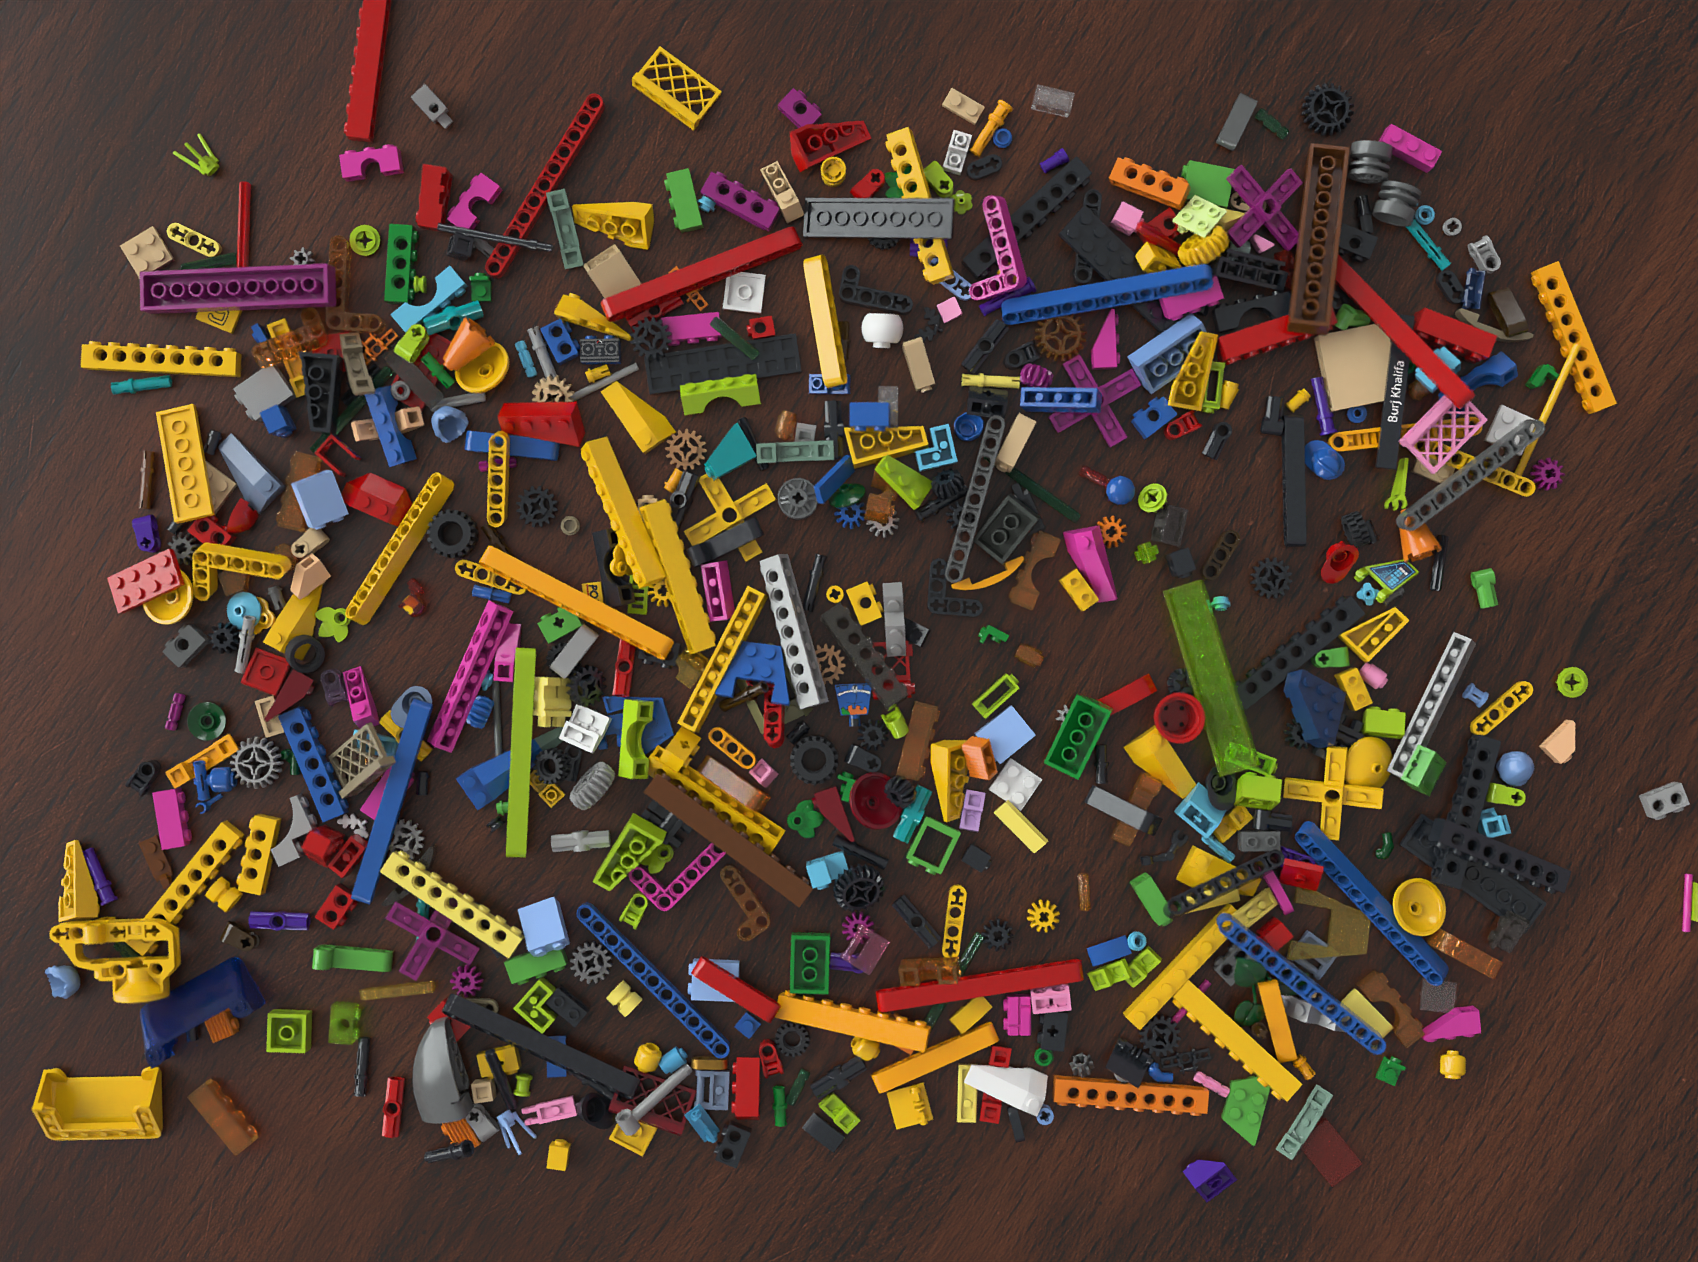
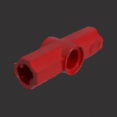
(665, 308)
(623, 680)
(392, 1118)

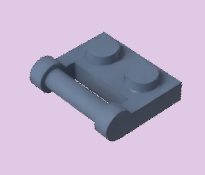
(1326, 962)
(718, 1089)

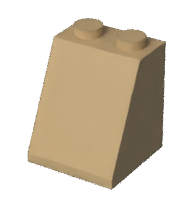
(611, 272)

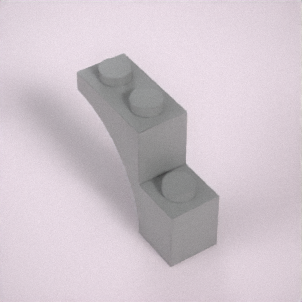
(894, 619)
(302, 823)
(1305, 1012)

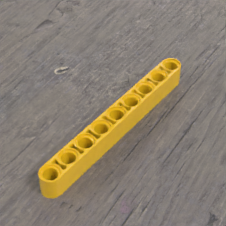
(399, 549)

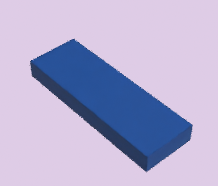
(834, 479)

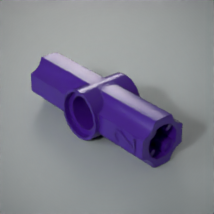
(291, 921)

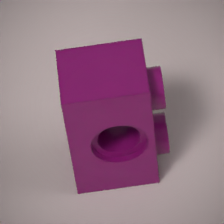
(794, 100)

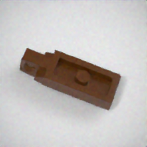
(157, 861)

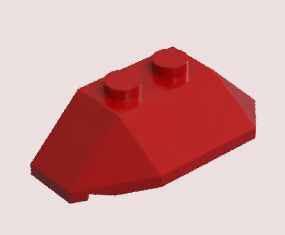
(378, 498)

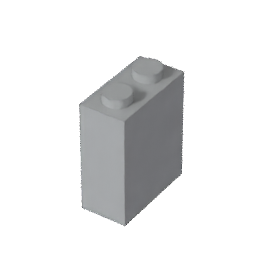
(264, 391)

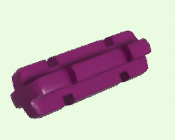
(483, 465)
(175, 711)

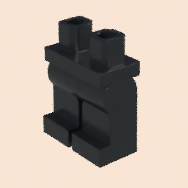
(1345, 736)
(668, 822)

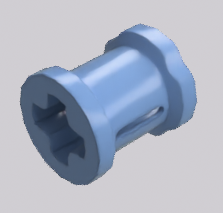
(1470, 690)
(1045, 1120)

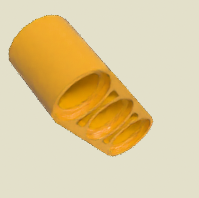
(737, 756)

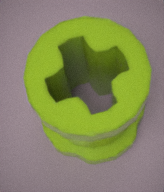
(523, 1085)

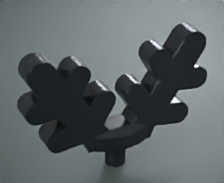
(933, 321)

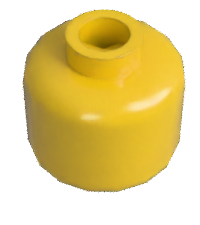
(865, 1048)
(647, 1057)
(1452, 1065)

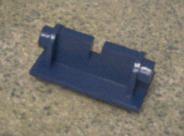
(1473, 289)

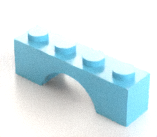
(448, 287)

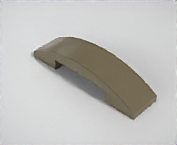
(1471, 319)
(355, 364)

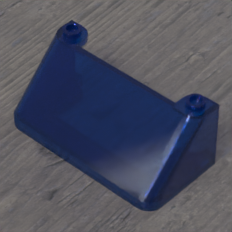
(193, 1003)

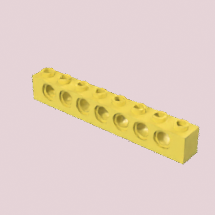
(392, 870)

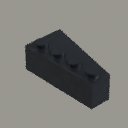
(322, 388)

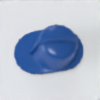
(1323, 460)

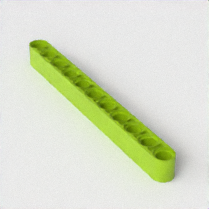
(520, 752)

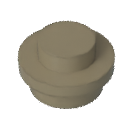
(570, 525)

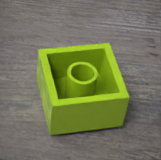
(1258, 791)
(289, 1031)

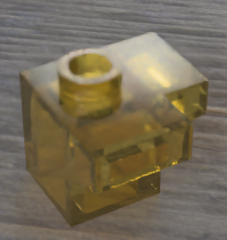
(690, 667)

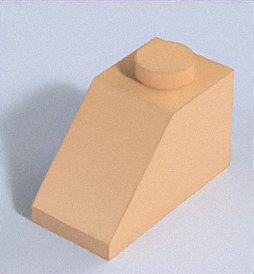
(1561, 743)

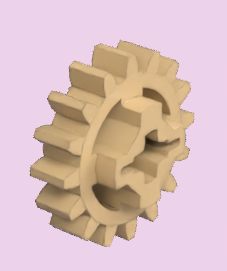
(549, 389)

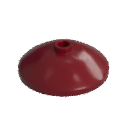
(882, 812)

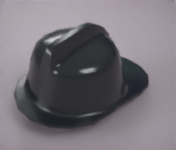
(1221, 789)
(594, 1111)

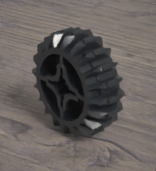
(1330, 116)
(858, 888)

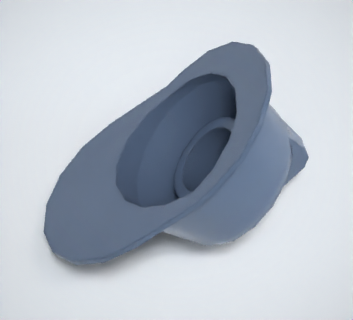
(401, 707)

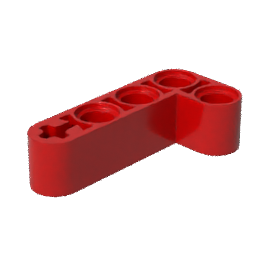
(769, 711)

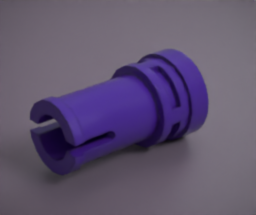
(1059, 158)

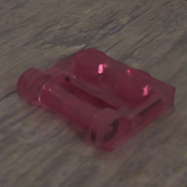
(870, 952)

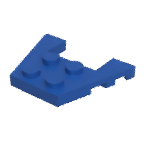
(757, 663)
(655, 731)

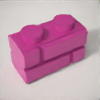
(1018, 1014)

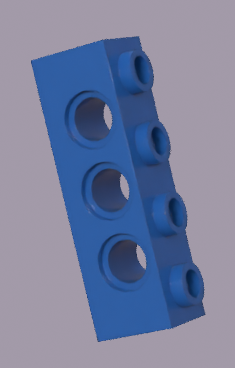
(1061, 399)

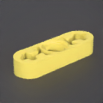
(179, 239)

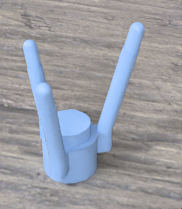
(505, 1121)

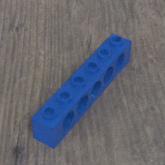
(311, 775)

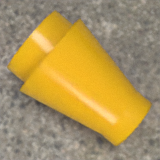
(1228, 393)

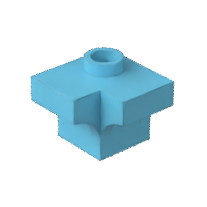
(1492, 824)

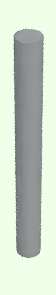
(605, 381)

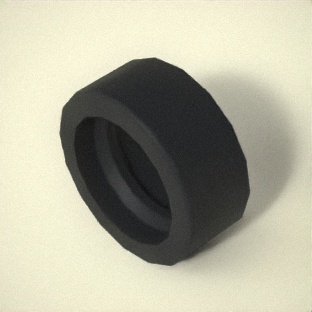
(312, 665)

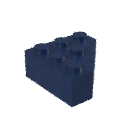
(1315, 706)

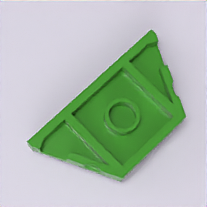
(1246, 1107)

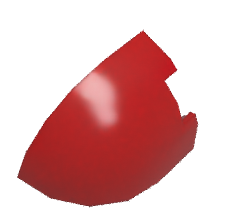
(242, 517)

